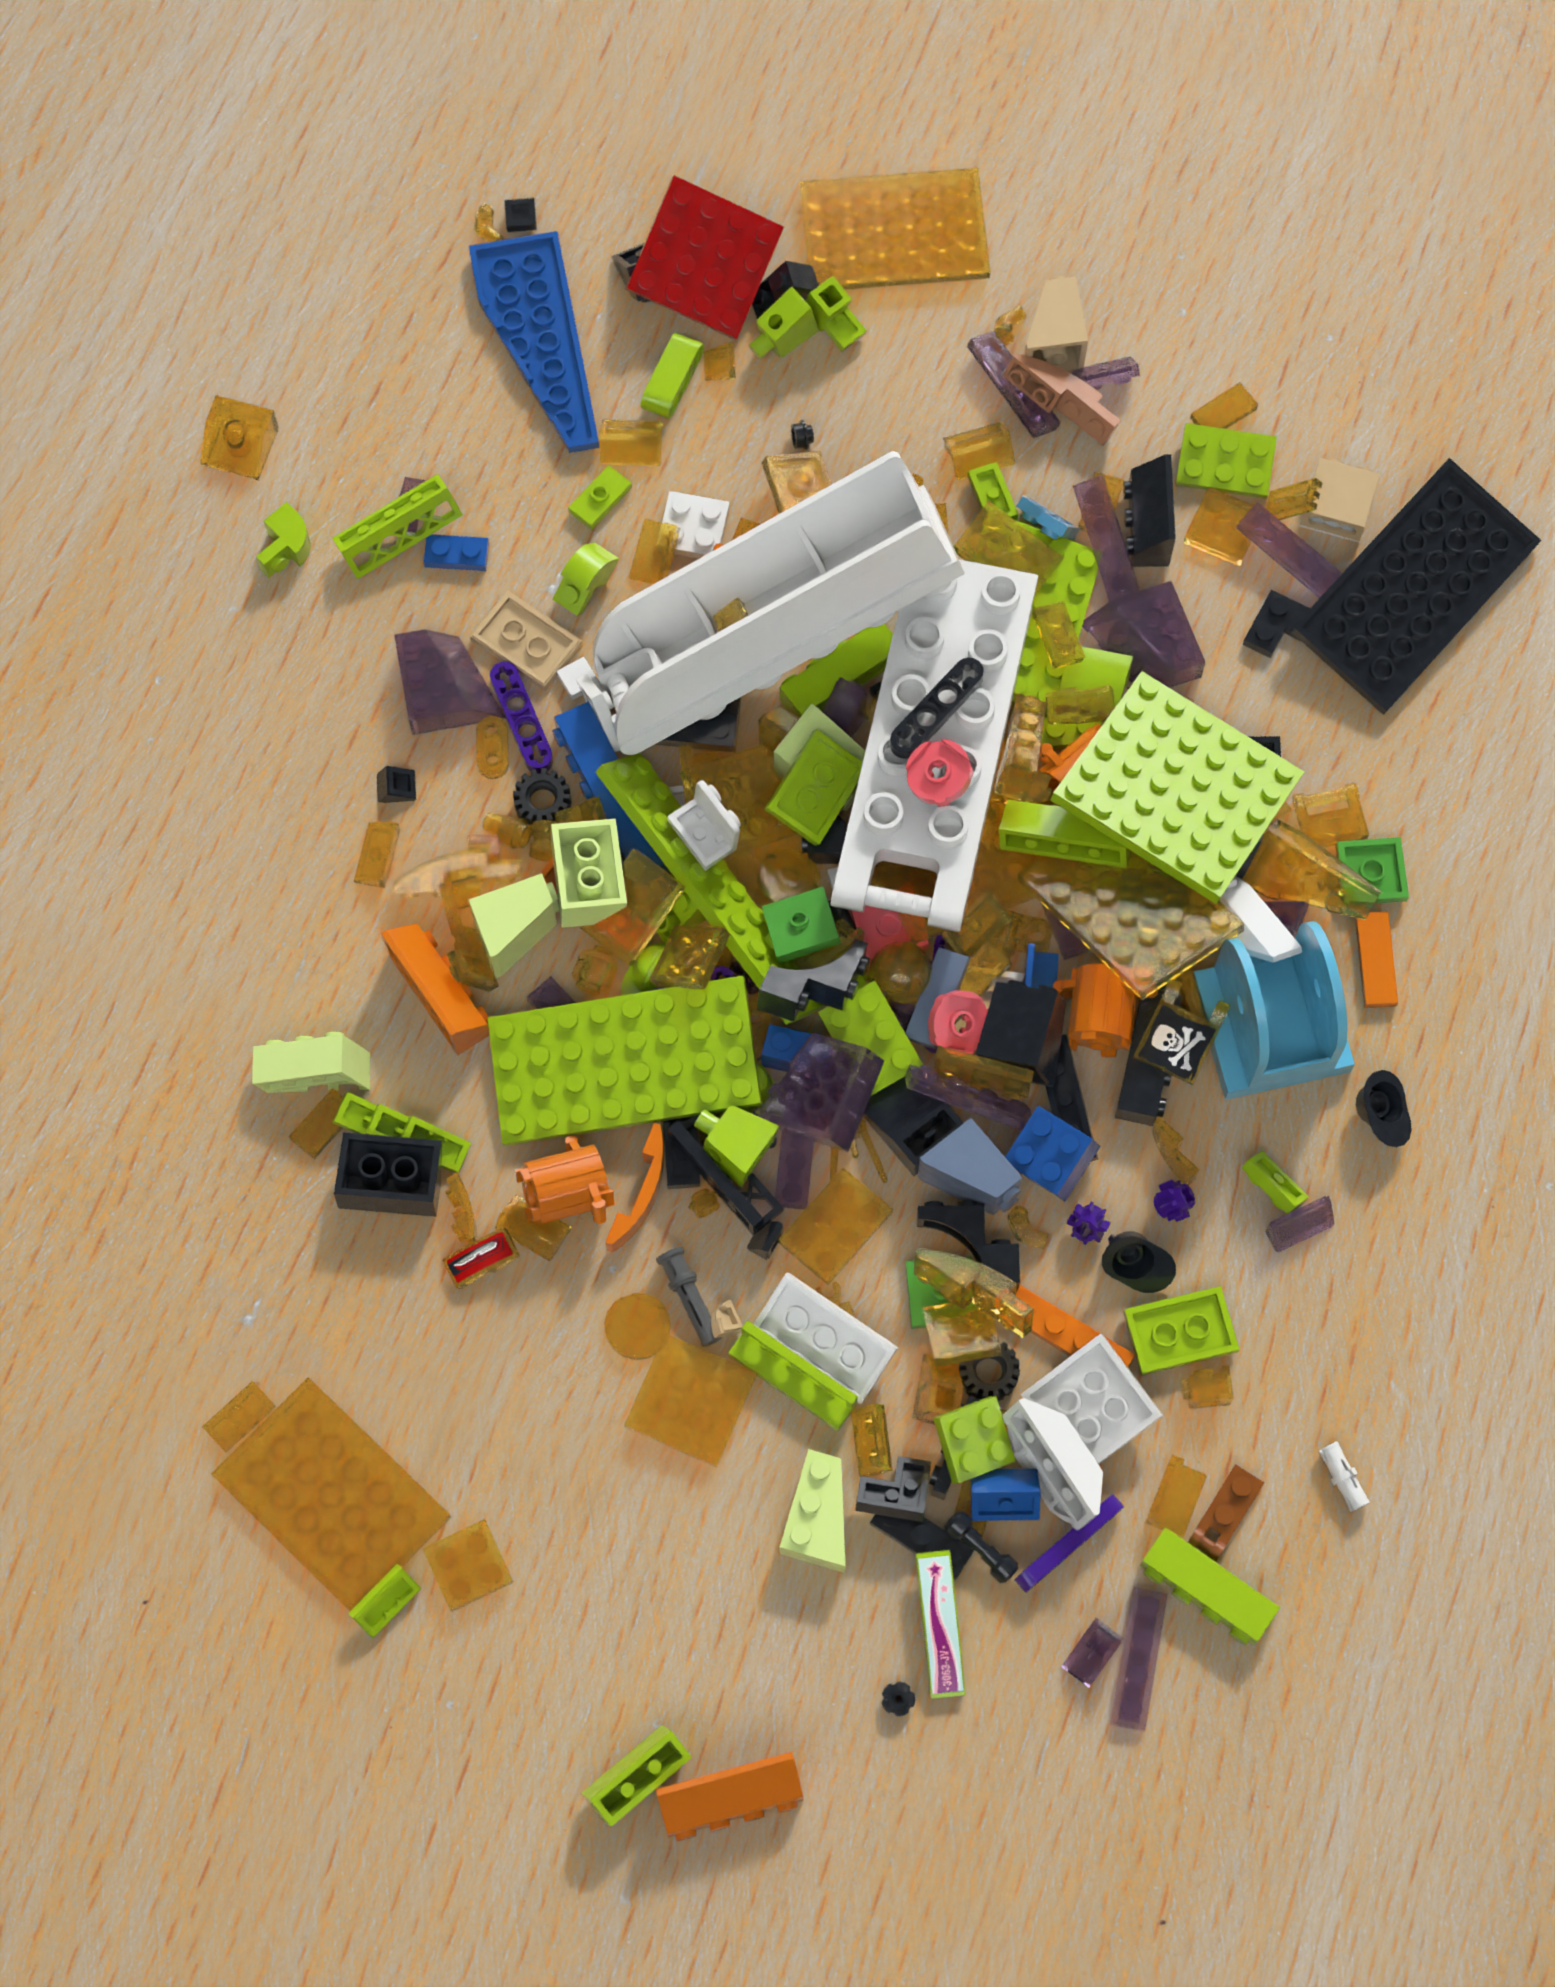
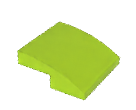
(1098, 670)

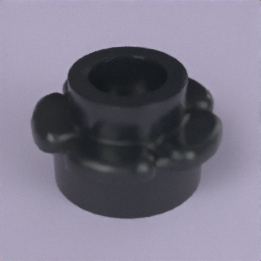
(802, 435)
(898, 1708)

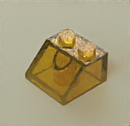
(238, 437)

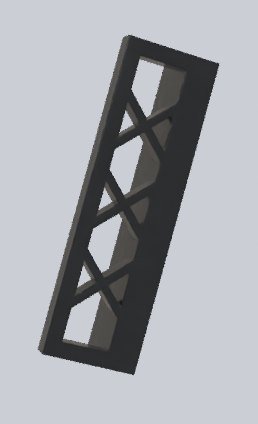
(721, 1183)

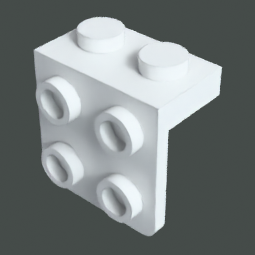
(706, 826)

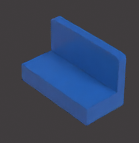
(1040, 967)
(1006, 1495)

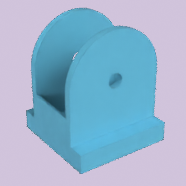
(1282, 1016)

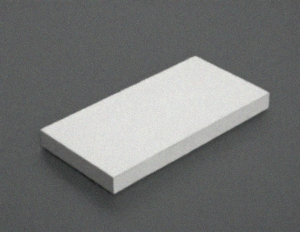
(826, 1336)

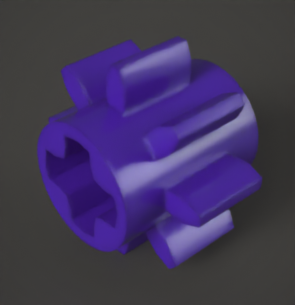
(1174, 1200)
(1088, 1223)

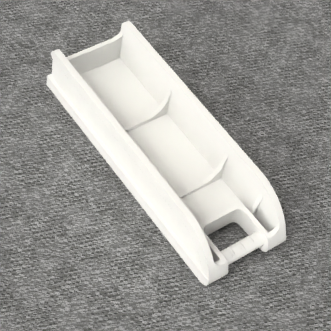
(806, 584)
(978, 618)

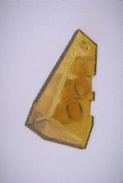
(1300, 869)

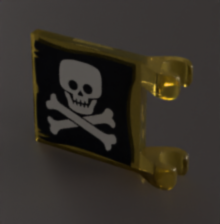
(1177, 1038)

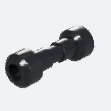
(960, 1527)

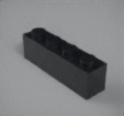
(1142, 1084)

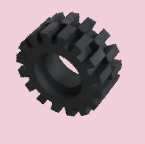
(536, 782)
(999, 1388)

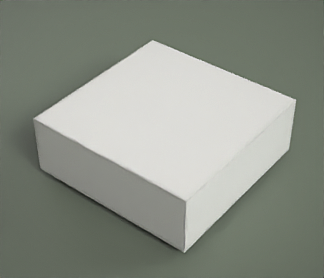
(573, 671)

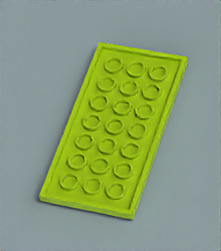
(623, 1061)

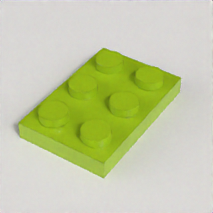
(1226, 460)
(815, 787)
(872, 1024)
(1181, 1330)

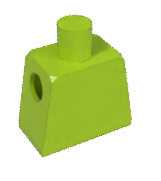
(784, 325)
(736, 1140)

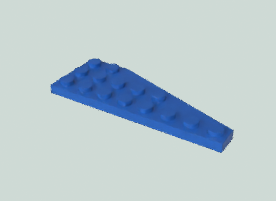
(530, 307)

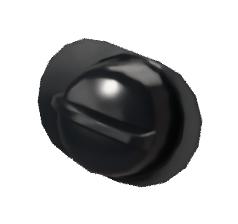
(1384, 1108)
(1138, 1262)

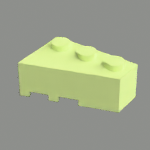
(309, 1063)
(816, 1515)

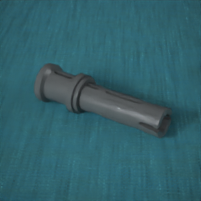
(683, 1283)

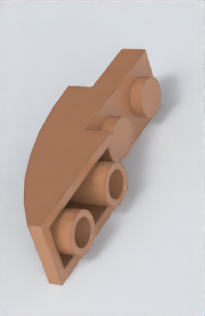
(1059, 389)

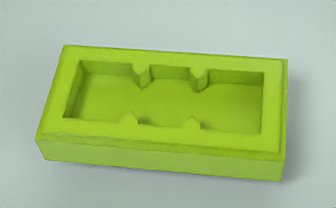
(600, 497)
(384, 1601)

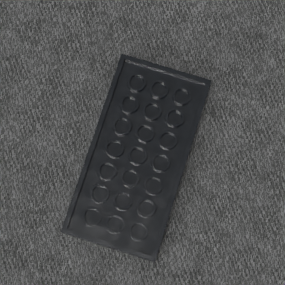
(1415, 586)

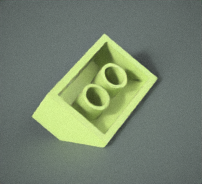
(587, 871)

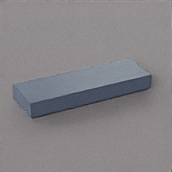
(947, 975)

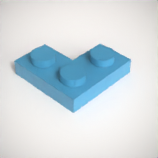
(1052, 523)

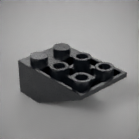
(909, 1122)

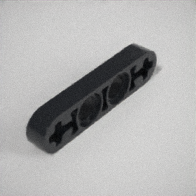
(933, 705)

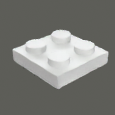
(700, 521)

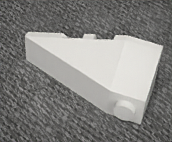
(1263, 932)

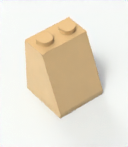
(1059, 326)

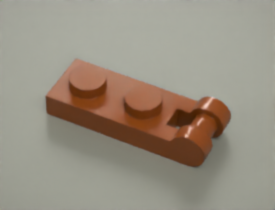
(1226, 1511)

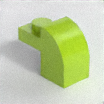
(832, 313)
(289, 543)
(583, 573)

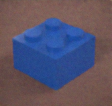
(1052, 1153)

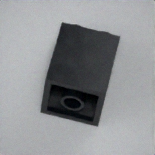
(1024, 1029)

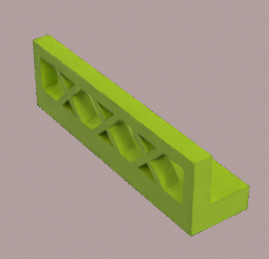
(398, 514)
(793, 1376)

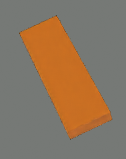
(1376, 960)

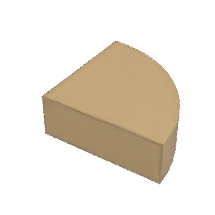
(725, 1321)

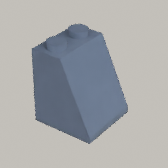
(971, 1169)

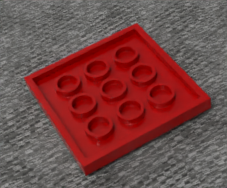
(704, 257)

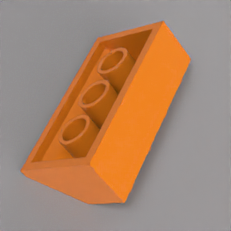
(435, 987)
(730, 1795)

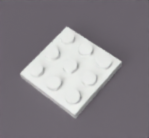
(1097, 1398)

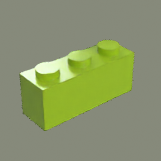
(636, 1775)

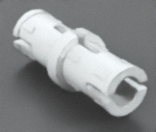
(1344, 1476)

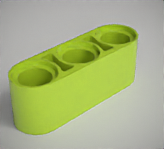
(672, 375)

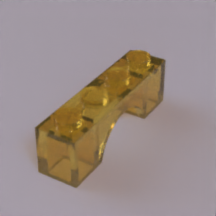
(1022, 747)

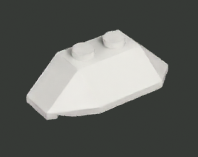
(1065, 1467)

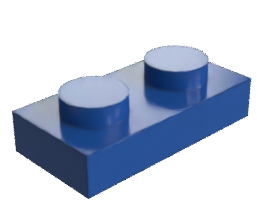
(456, 552)

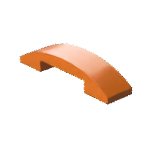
(626, 1226)

